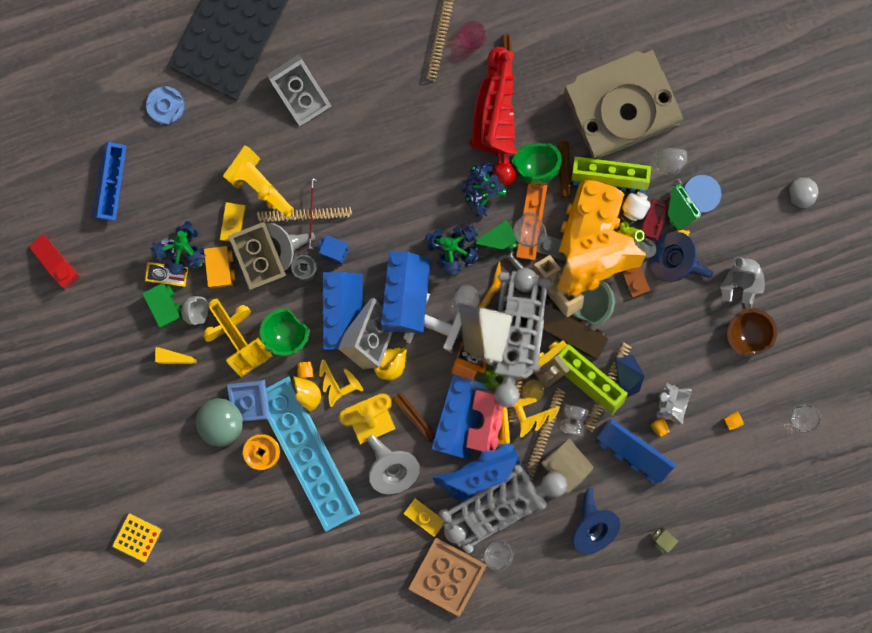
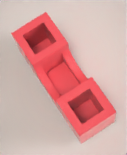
(487, 436)

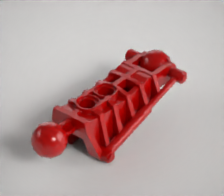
(494, 114)

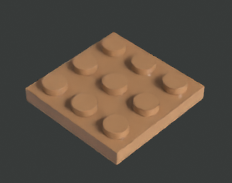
(447, 577)

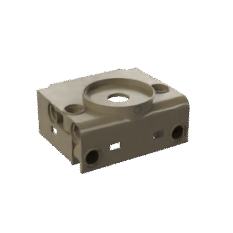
(600, 94)

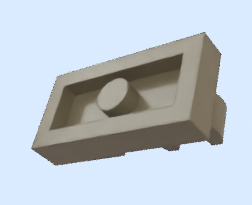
(552, 371)

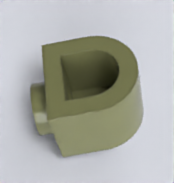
(664, 540)

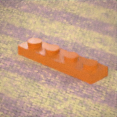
(535, 204)

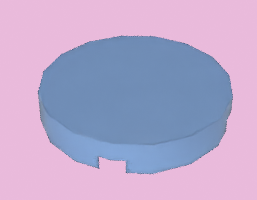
(165, 105)
(703, 192)

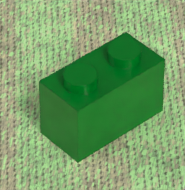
(163, 305)

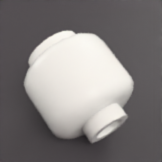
(636, 206)

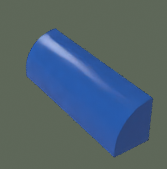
(109, 181)

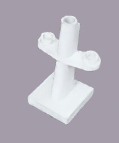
(452, 331)

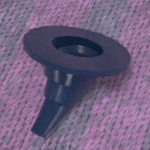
(676, 258)
(595, 528)

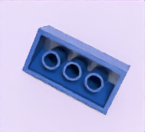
(405, 293)
(340, 305)
(458, 417)
(635, 451)

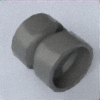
(304, 268)

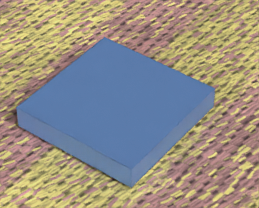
(250, 399)

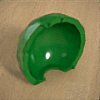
(537, 163)
(283, 333)

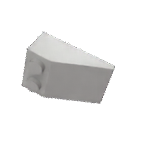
(299, 90)
(366, 338)

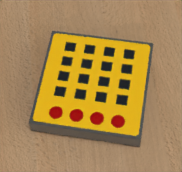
(137, 537)

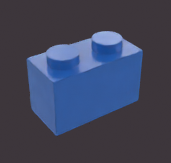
(333, 249)

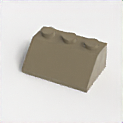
(257, 255)

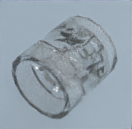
(576, 413)

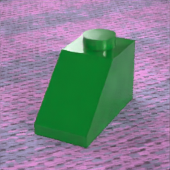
(681, 208)
(498, 238)

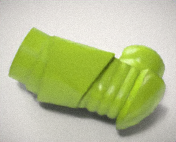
(637, 234)

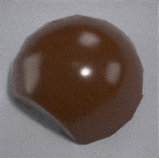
(752, 332)

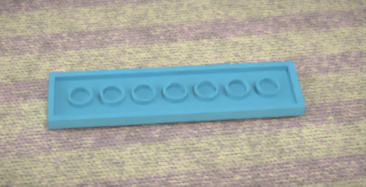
(309, 456)

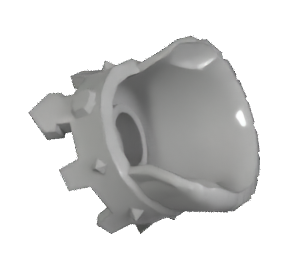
(673, 403)

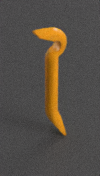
(493, 289)

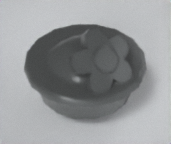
(647, 246)

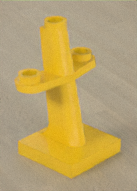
(244, 170)
(249, 355)
(369, 417)

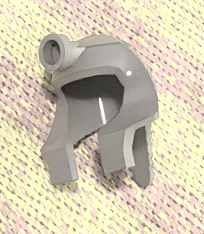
(744, 274)

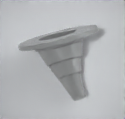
(287, 244)
(391, 470)

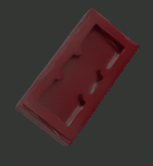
(654, 219)

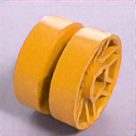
(252, 449)

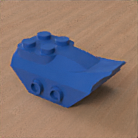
(487, 471)

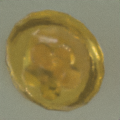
(533, 389)

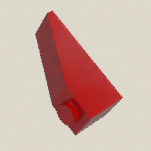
(54, 262)

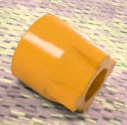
(305, 370)
(734, 421)
(660, 427)

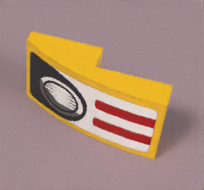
(158, 274)

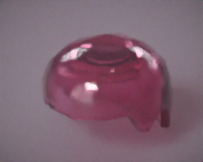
(472, 35)

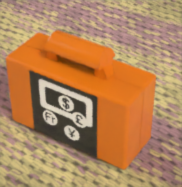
(466, 366)

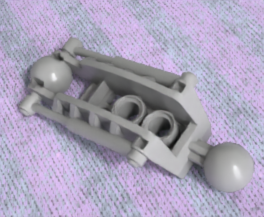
(524, 281)
(515, 494)

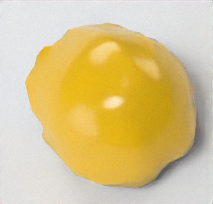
(392, 364)
(307, 393)

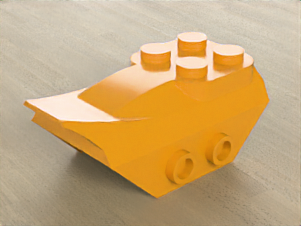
(592, 211)
(598, 258)

